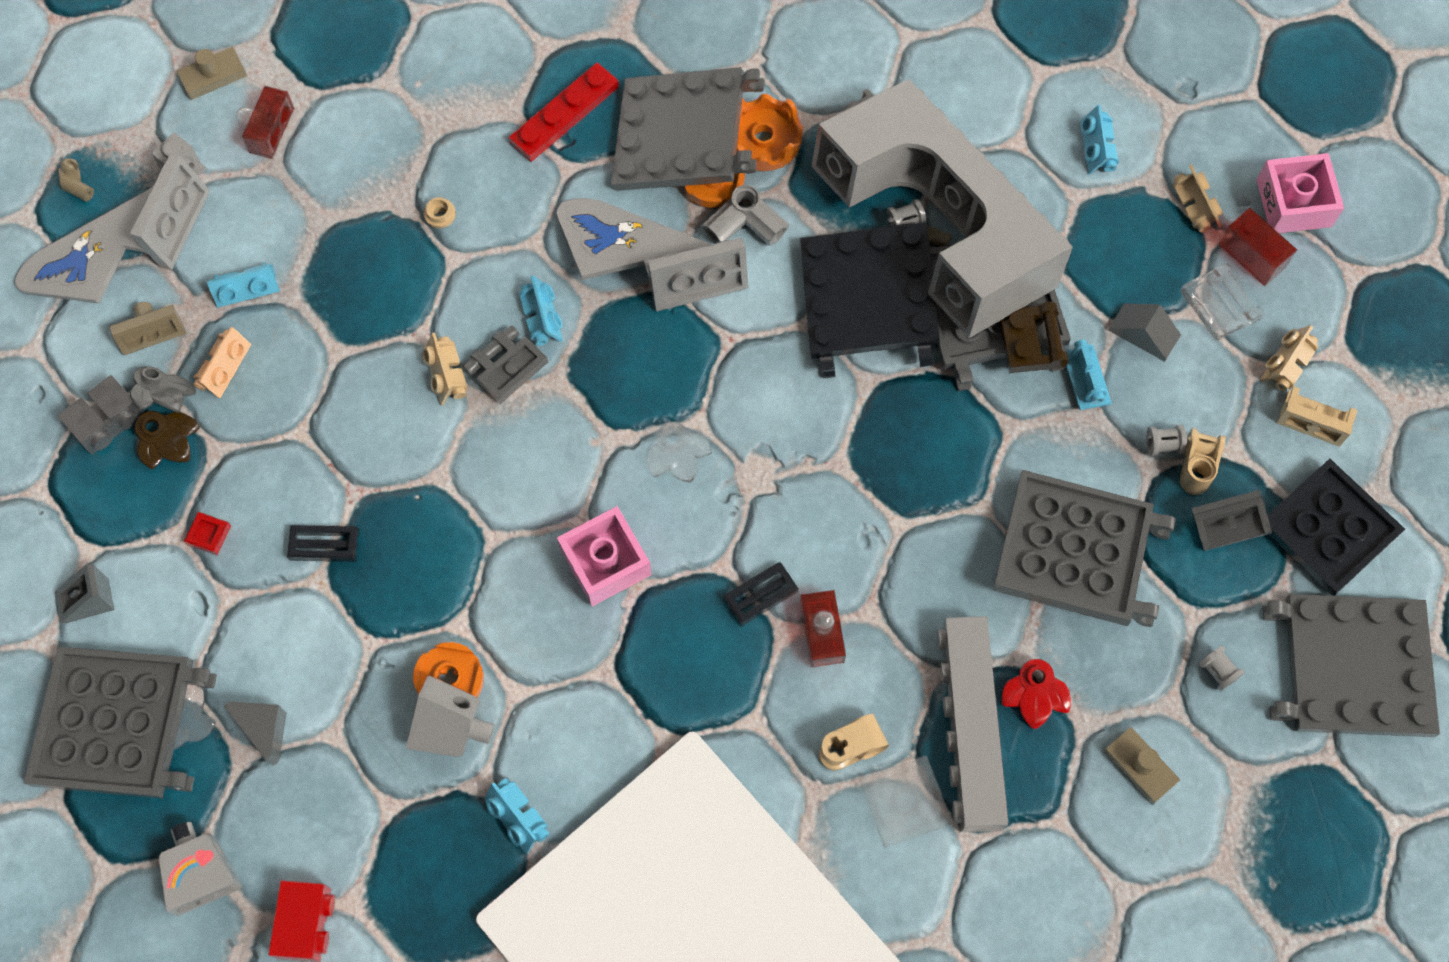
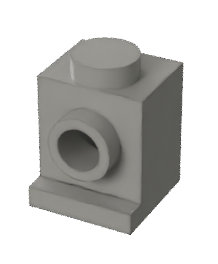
(176, 145)

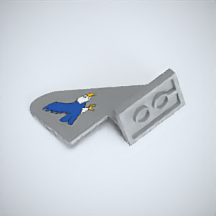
(151, 223)
(677, 264)

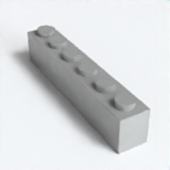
(973, 725)

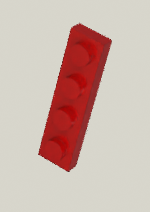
(564, 112)

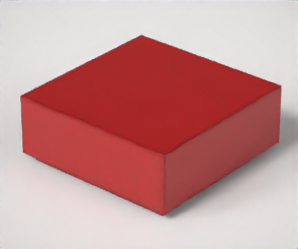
(207, 533)

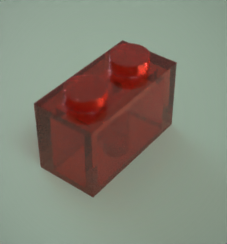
(1257, 246)

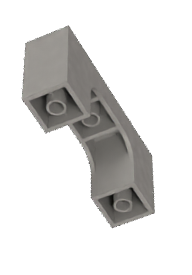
(908, 142)

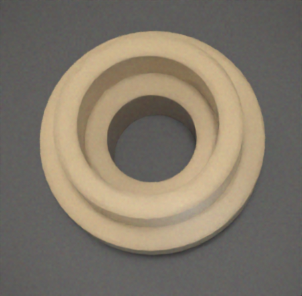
(439, 205)

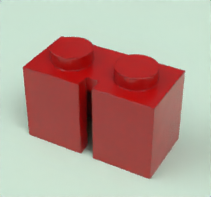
(300, 921)

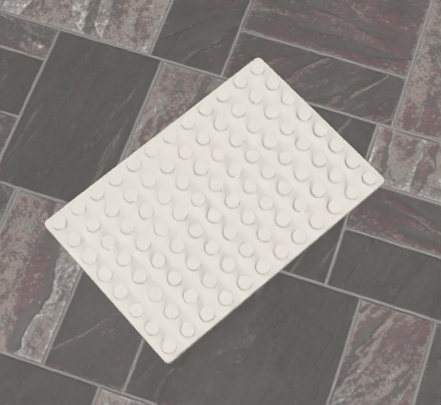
(679, 874)

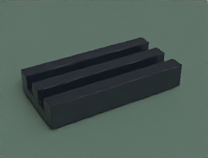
(327, 556)
(736, 609)

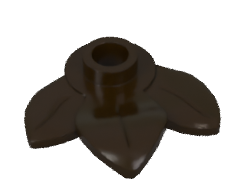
(168, 440)

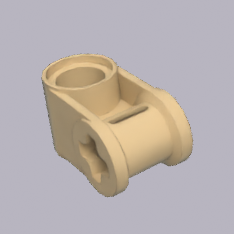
(1201, 456)
(858, 740)

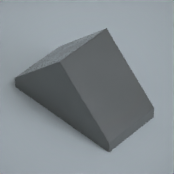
(1146, 328)
(84, 595)
(262, 725)

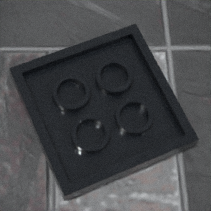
(1332, 527)

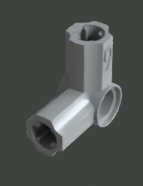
(758, 217)

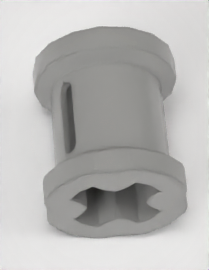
(907, 214)
(1166, 440)
(1221, 668)

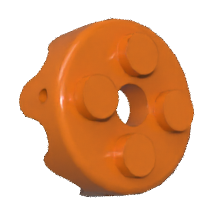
(779, 120)

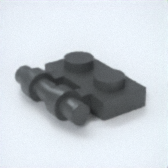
(511, 369)

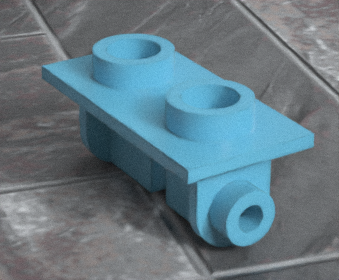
(1096, 130)
(243, 286)
(539, 299)
(1087, 376)
(522, 828)

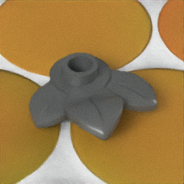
(156, 386)

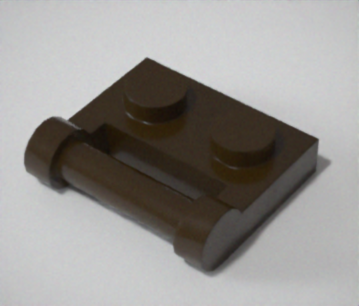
(1022, 341)

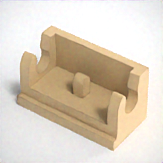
(1316, 418)

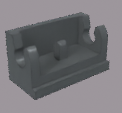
(1232, 520)

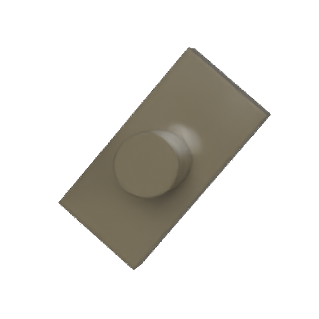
(211, 71)
(147, 328)
(1141, 765)

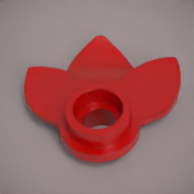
(1036, 699)

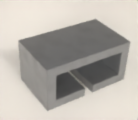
(105, 419)

